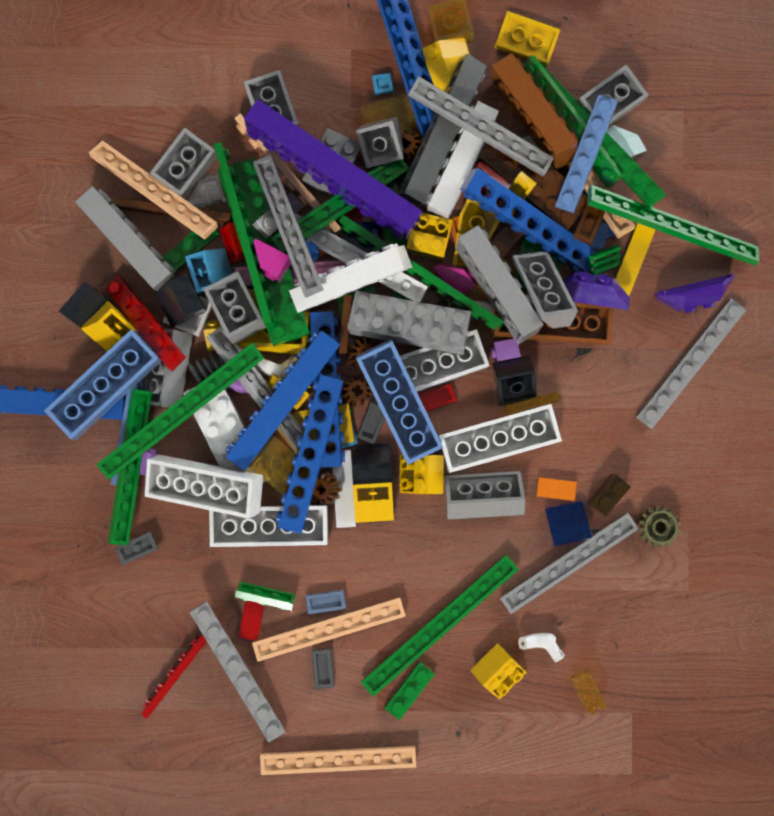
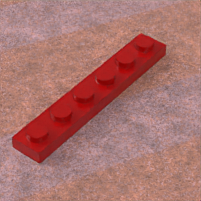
(145, 323)
(173, 675)

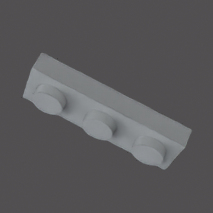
(267, 225)

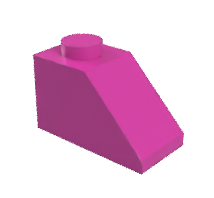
(272, 261)
(456, 276)

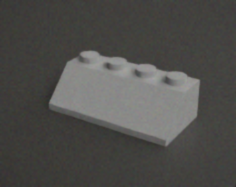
(546, 288)
(165, 384)
(484, 495)

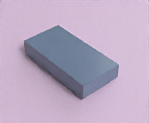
(325, 601)

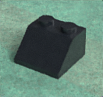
(180, 300)
(83, 304)
(514, 380)
(371, 464)

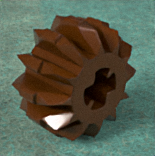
(415, 141)
(359, 345)
(363, 387)
(326, 488)

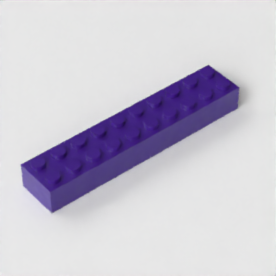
(331, 170)

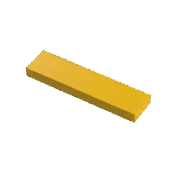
(634, 257)

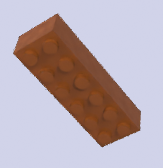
(534, 111)
(589, 327)

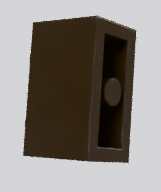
(609, 494)

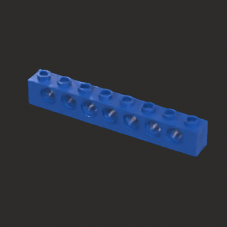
(408, 53)
(472, 190)
(318, 321)
(297, 523)

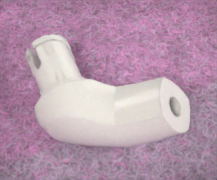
(270, 368)
(542, 640)

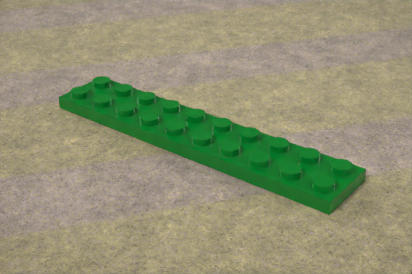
(288, 323)

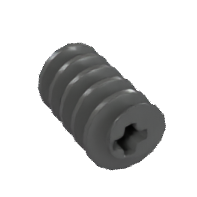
(205, 369)

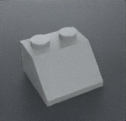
(380, 142)

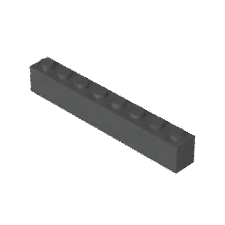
(440, 134)

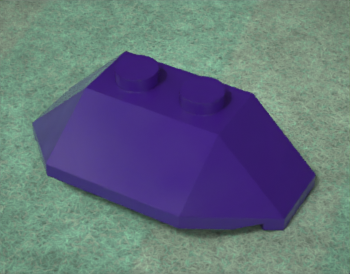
(596, 290)
(696, 294)

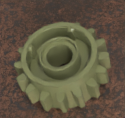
(669, 530)

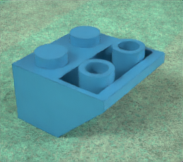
(208, 268)

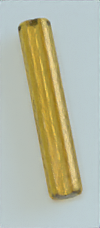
(532, 403)

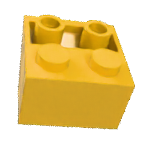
(430, 237)
(108, 326)
(423, 475)
(373, 502)
(498, 671)

